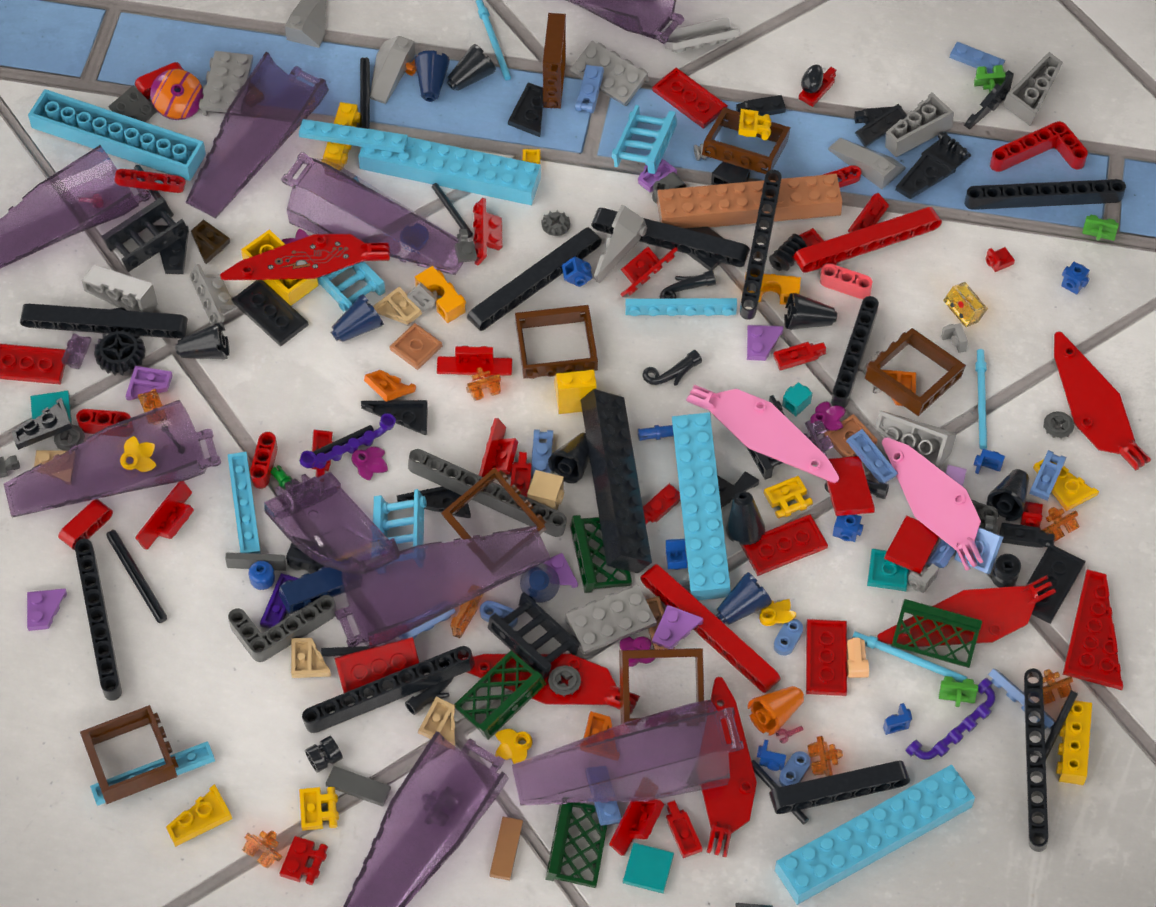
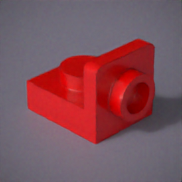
(999, 259)
(1032, 514)

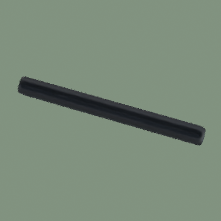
(365, 93)
(136, 576)

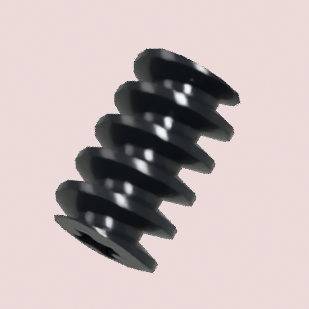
(783, 257)

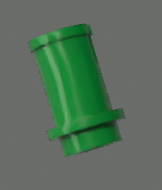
(280, 476)

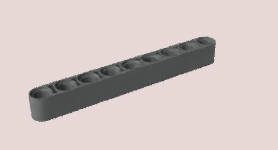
(492, 499)

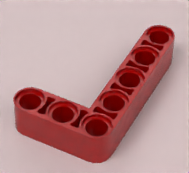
(1039, 141)

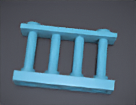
(657, 148)
(363, 272)
(380, 517)

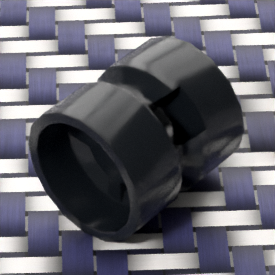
(1006, 570)
(330, 751)

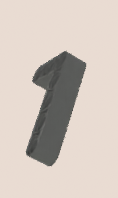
(281, 629)

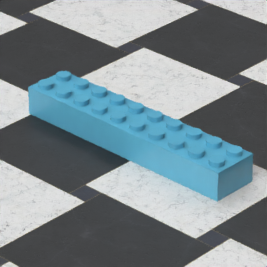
(117, 134)
(457, 169)
(701, 506)
(874, 834)

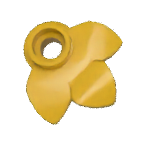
(140, 453)
(777, 613)
(510, 745)

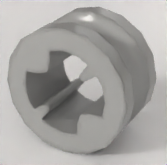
(698, 152)

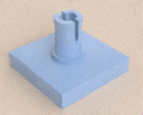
(988, 547)

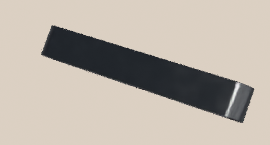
(855, 345)
(839, 787)

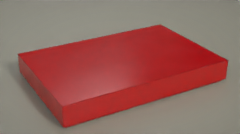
(912, 545)

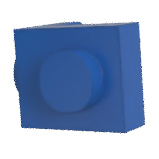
(990, 460)
(676, 554)
(769, 759)

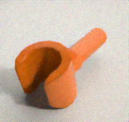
(411, 69)

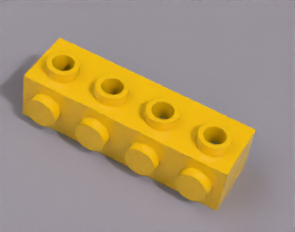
(349, 116)
(1075, 744)

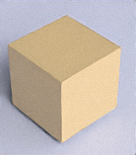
(547, 489)

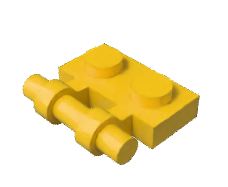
(749, 124)
(786, 491)
(311, 808)

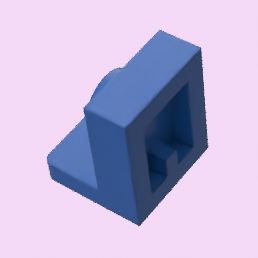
(898, 722)

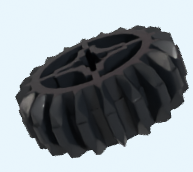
(131, 351)

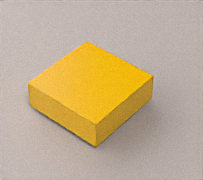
(531, 155)

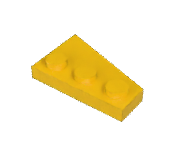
(1069, 489)
(201, 817)

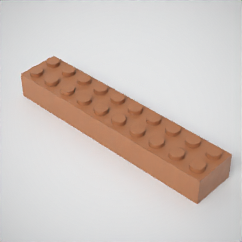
(740, 202)

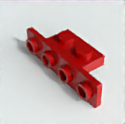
(486, 231)
(641, 266)
(468, 359)
(499, 451)
(168, 517)
(636, 824)

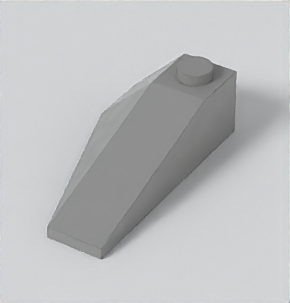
(307, 23)
(390, 67)
(874, 165)
(626, 234)
(927, 440)

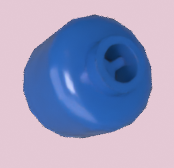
(261, 575)

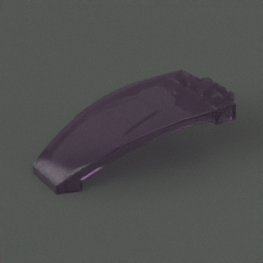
(329, 525)

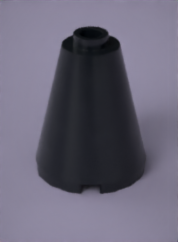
(470, 68)
(807, 313)
(205, 344)
(571, 459)
(1010, 495)
(745, 520)

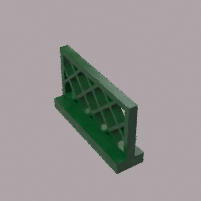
(584, 557)
(941, 616)
(508, 707)
(559, 844)

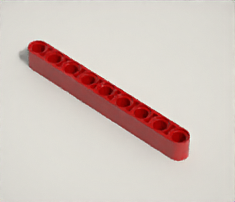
(867, 239)
(712, 629)

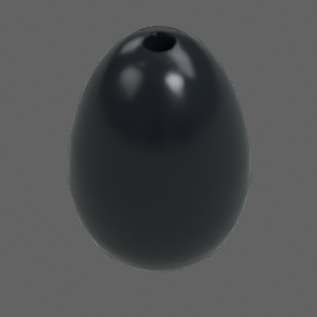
(812, 79)

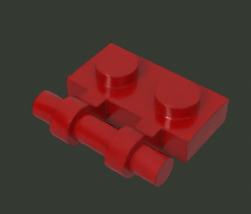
(298, 857)

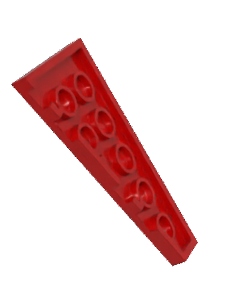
(1093, 641)

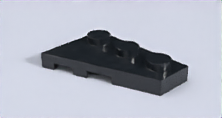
(924, 174)
(174, 255)

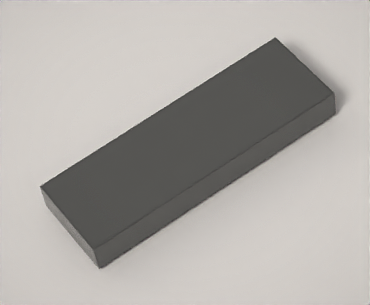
(245, 560)
(358, 786)

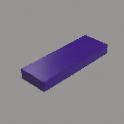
(275, 610)

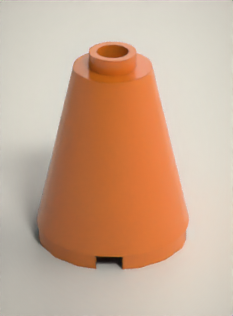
(775, 708)

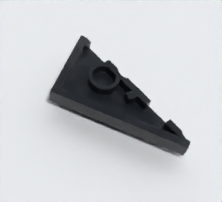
(992, 100)
(408, 413)
(438, 500)

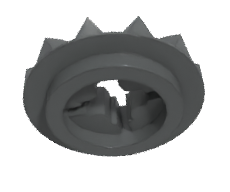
(555, 229)
(1058, 418)
(61, 439)
(566, 672)

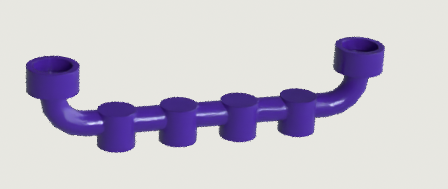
(310, 460)
(955, 734)

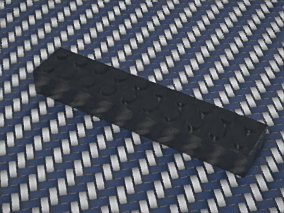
(615, 481)

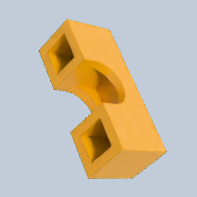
(779, 284)
(450, 304)

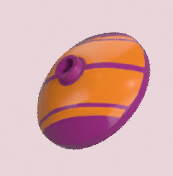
(176, 104)

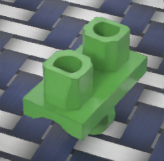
(989, 80)
(1100, 228)
(958, 691)

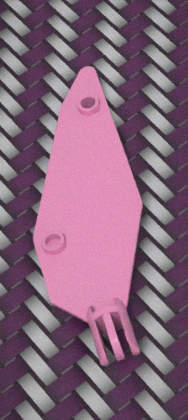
(764, 429)
(936, 500)

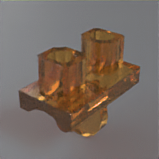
(475, 388)
(150, 400)
(1068, 521)
(1063, 686)
(820, 749)
(269, 854)

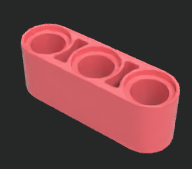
(857, 284)

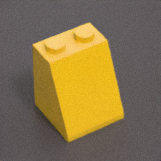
(571, 388)

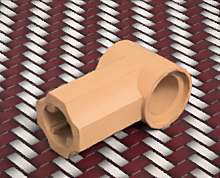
(857, 663)

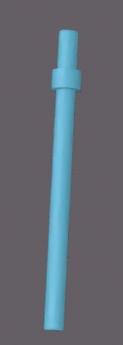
(484, 15)
(981, 368)
(872, 642)

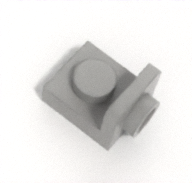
(422, 297)
(957, 336)
(924, 580)

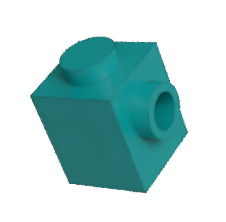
(797, 398)

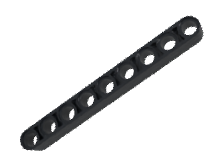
(1045, 194)
(683, 239)
(760, 251)
(532, 279)
(103, 320)
(99, 626)
(378, 688)
(1033, 768)

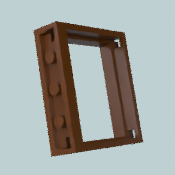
(554, 60)
(739, 156)
(556, 317)
(900, 392)
(512, 490)
(625, 655)
(118, 727)

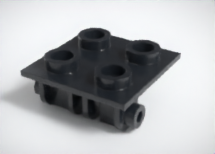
(949, 150)

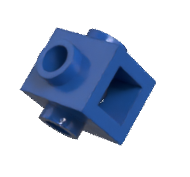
(577, 271)
(1075, 277)
(848, 527)

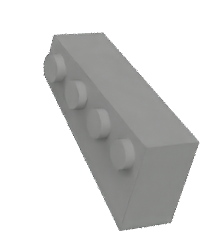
(1031, 91)
(919, 126)
(120, 289)

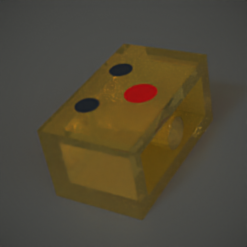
(965, 304)

